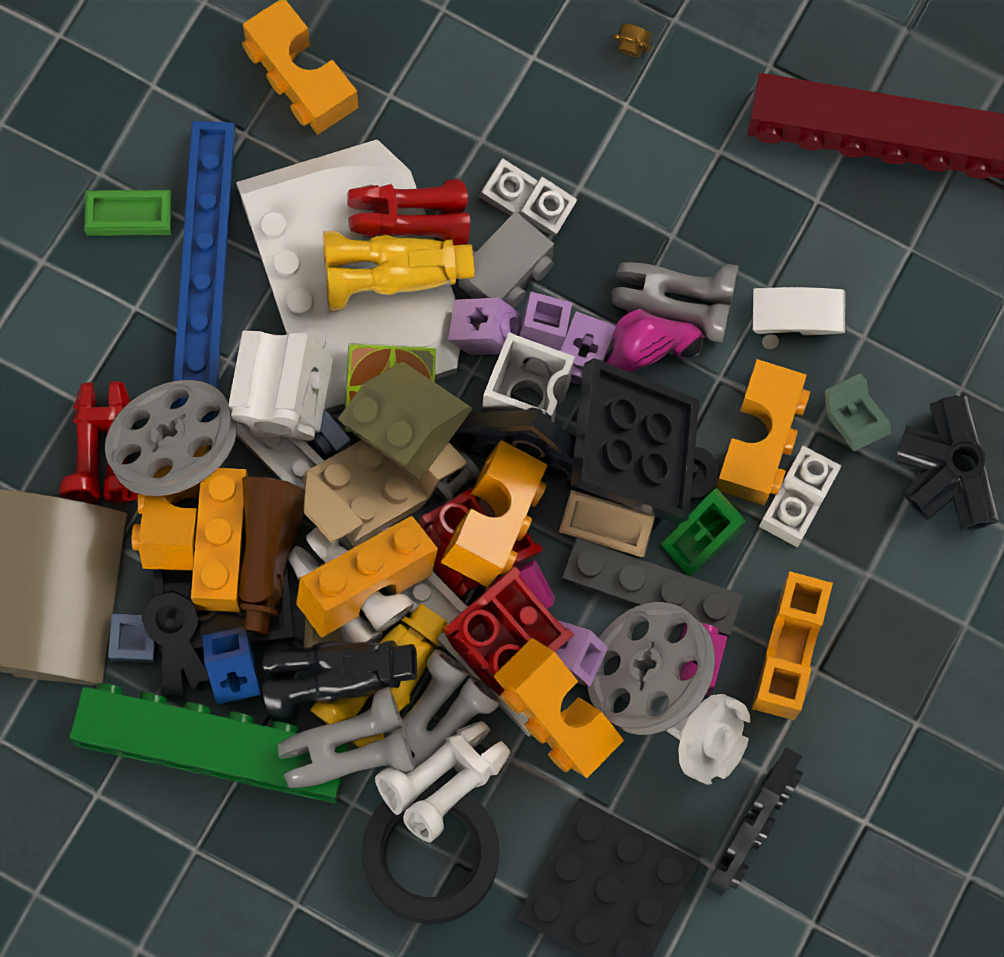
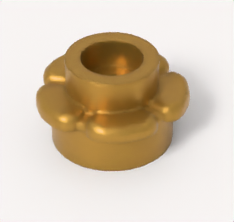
(633, 40)

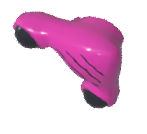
(645, 339)

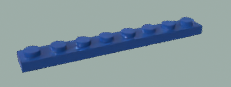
(204, 255)

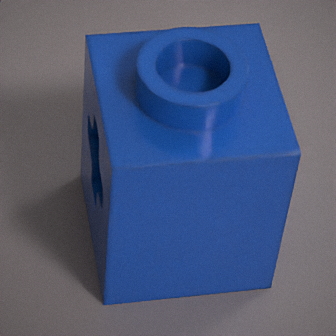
(231, 673)

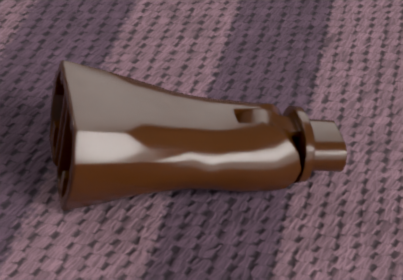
(271, 524)

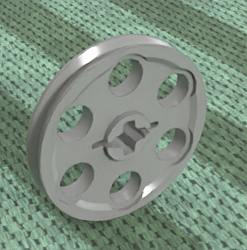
(170, 438)
(657, 682)

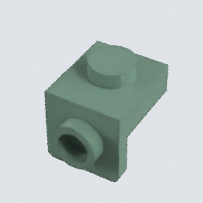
(855, 412)

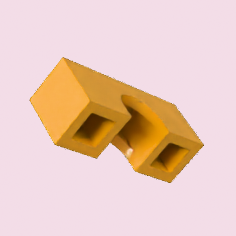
(317, 95)
(774, 398)
(167, 531)
(219, 542)
(484, 544)
(341, 586)
(791, 646)
(536, 684)

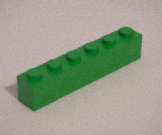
(192, 740)

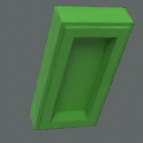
(128, 212)

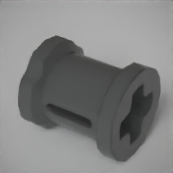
(447, 491)

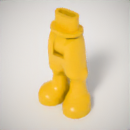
(401, 267)
(419, 629)

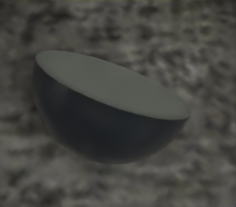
(770, 341)

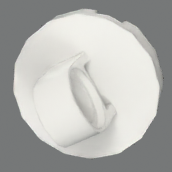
(712, 738)

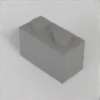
(509, 262)

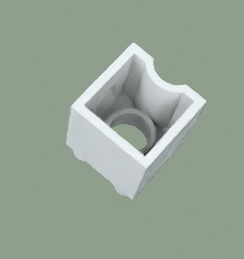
(545, 372)
(280, 385)

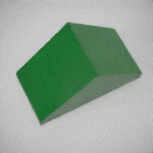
(706, 533)

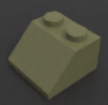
(405, 417)

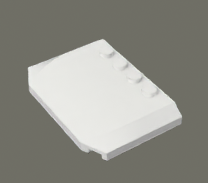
(288, 220)

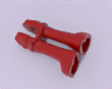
(449, 199)
(90, 420)

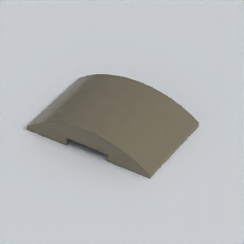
(57, 586)

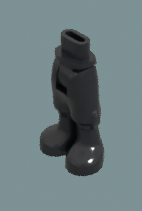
(343, 668)

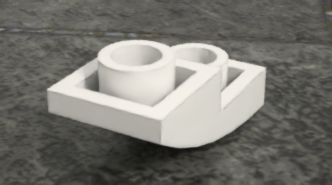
(536, 201)
(799, 310)
(800, 496)

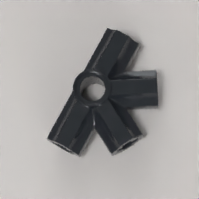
(941, 479)

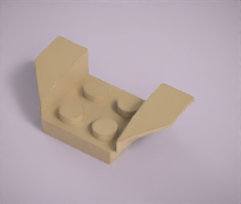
(367, 492)

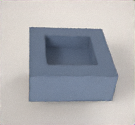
(331, 437)
(129, 640)

